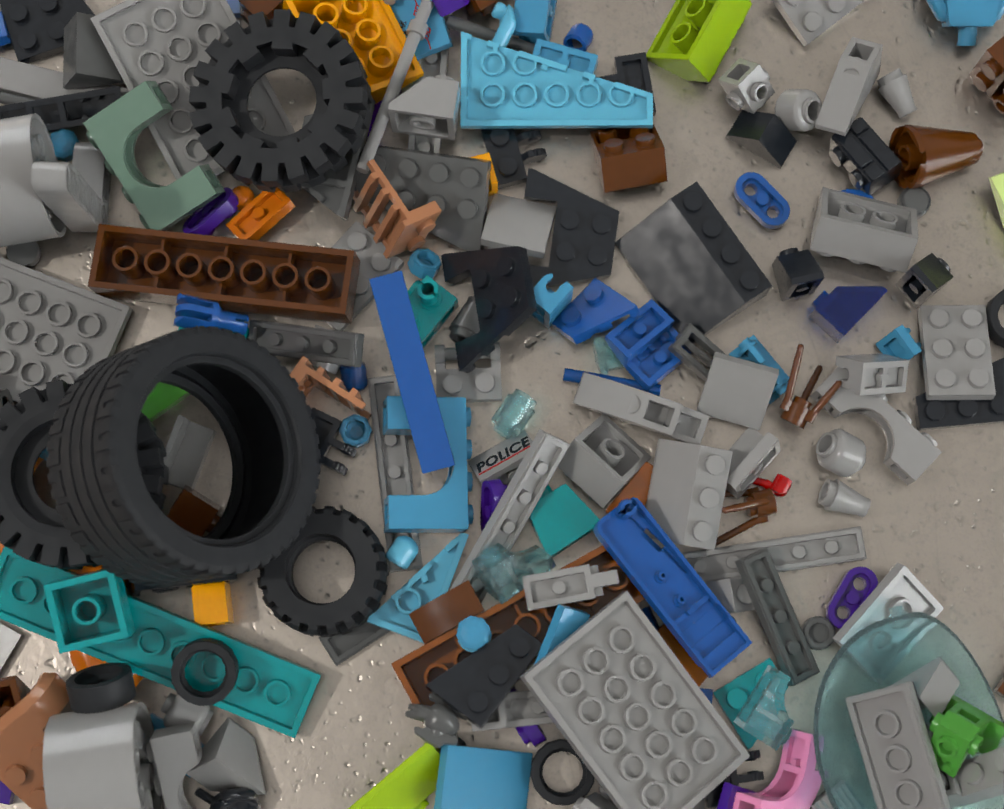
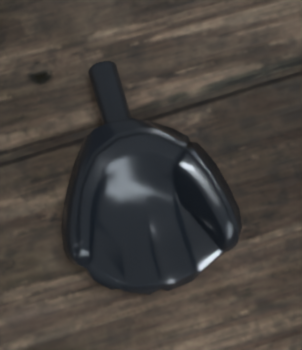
(231, 799)

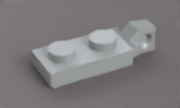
(566, 586)

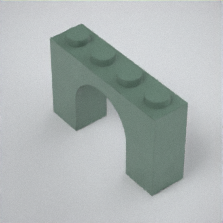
(115, 134)

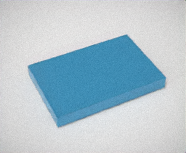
(482, 778)

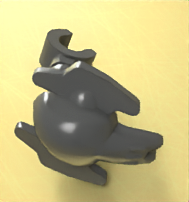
(439, 722)

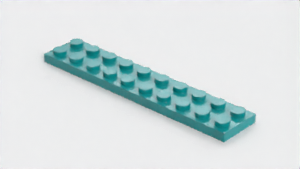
(267, 687)

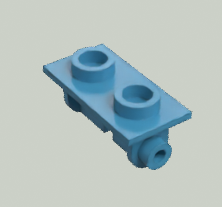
(754, 351)

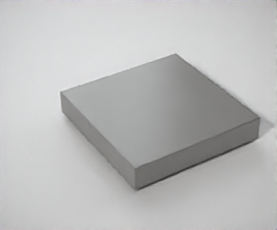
(737, 390)

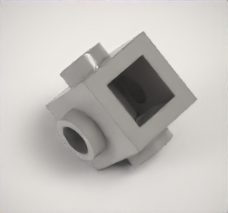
(746, 86)

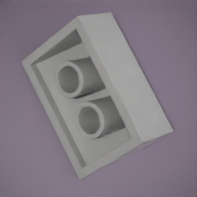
(864, 230)
(688, 491)

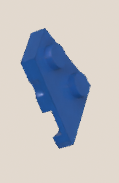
(593, 312)

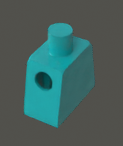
(561, 519)

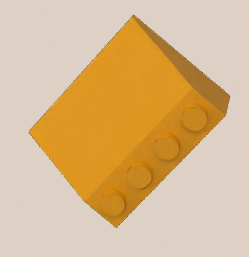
(371, 33)

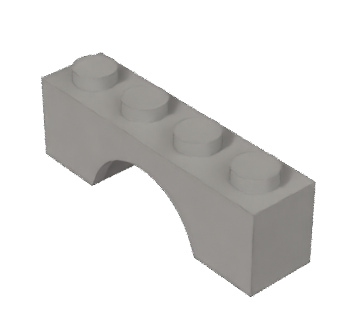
(907, 449)
(175, 754)

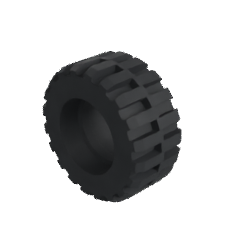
(358, 602)

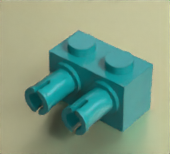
(431, 307)

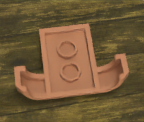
(23, 736)

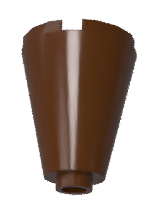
(932, 153)

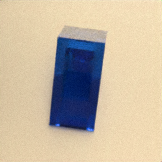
(844, 307)

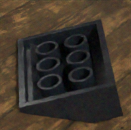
(693, 262)

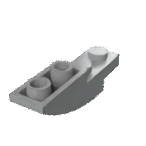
(640, 408)
(977, 779)

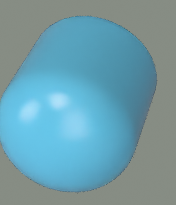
(402, 551)

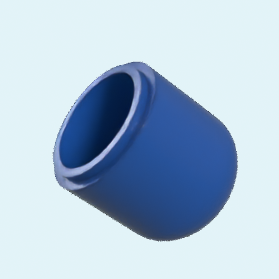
(581, 33)
(354, 377)

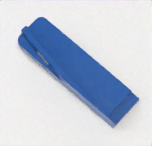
(671, 586)

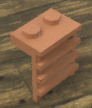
(400, 228)
(308, 378)

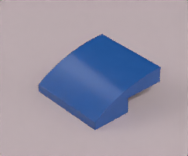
(644, 343)

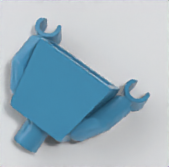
(967, 16)

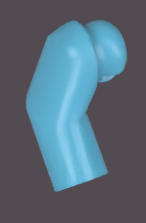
(507, 23)

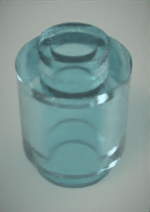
(513, 414)

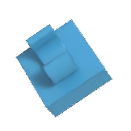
(899, 344)

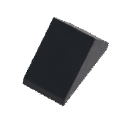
(763, 136)

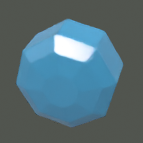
(63, 143)
(424, 263)
(355, 431)
(473, 632)

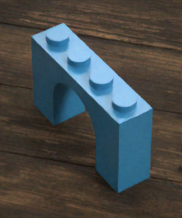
(448, 508)

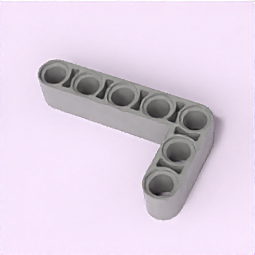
(75, 191)

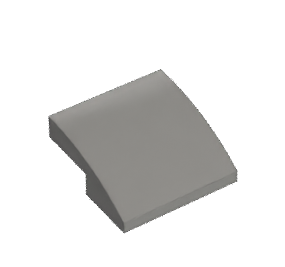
(518, 223)

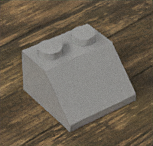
(427, 108)
(603, 460)

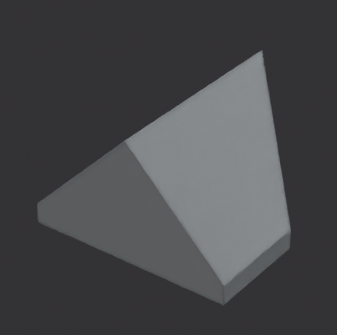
(229, 761)

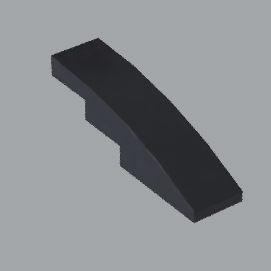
(64, 110)

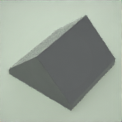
(85, 56)

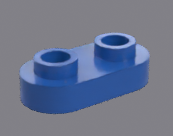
(764, 199)

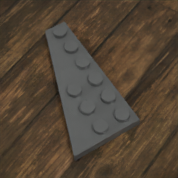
(452, 181)

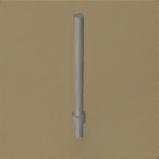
(416, 31)

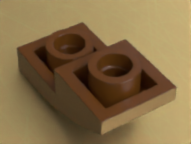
(446, 612)

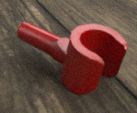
(779, 486)

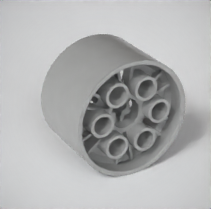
(22, 213)
(100, 760)

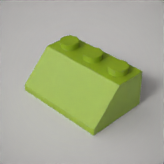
(697, 37)
(407, 784)

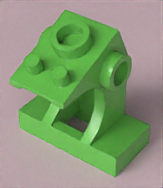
(961, 732)

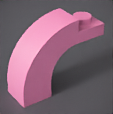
(795, 780)

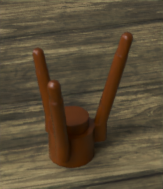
(798, 410)
(757, 504)

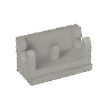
(874, 373)

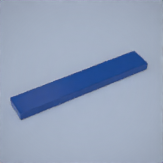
(412, 372)

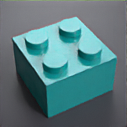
(89, 610)

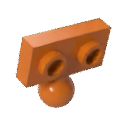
(258, 213)

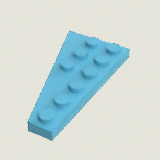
(530, 92)

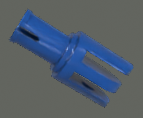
(202, 312)

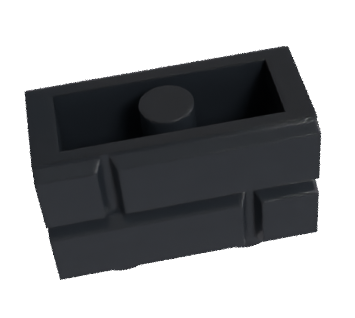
(864, 157)

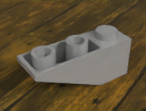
(850, 85)

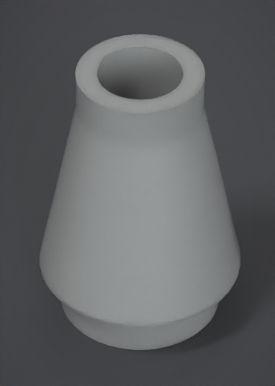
(897, 92)
(841, 498)

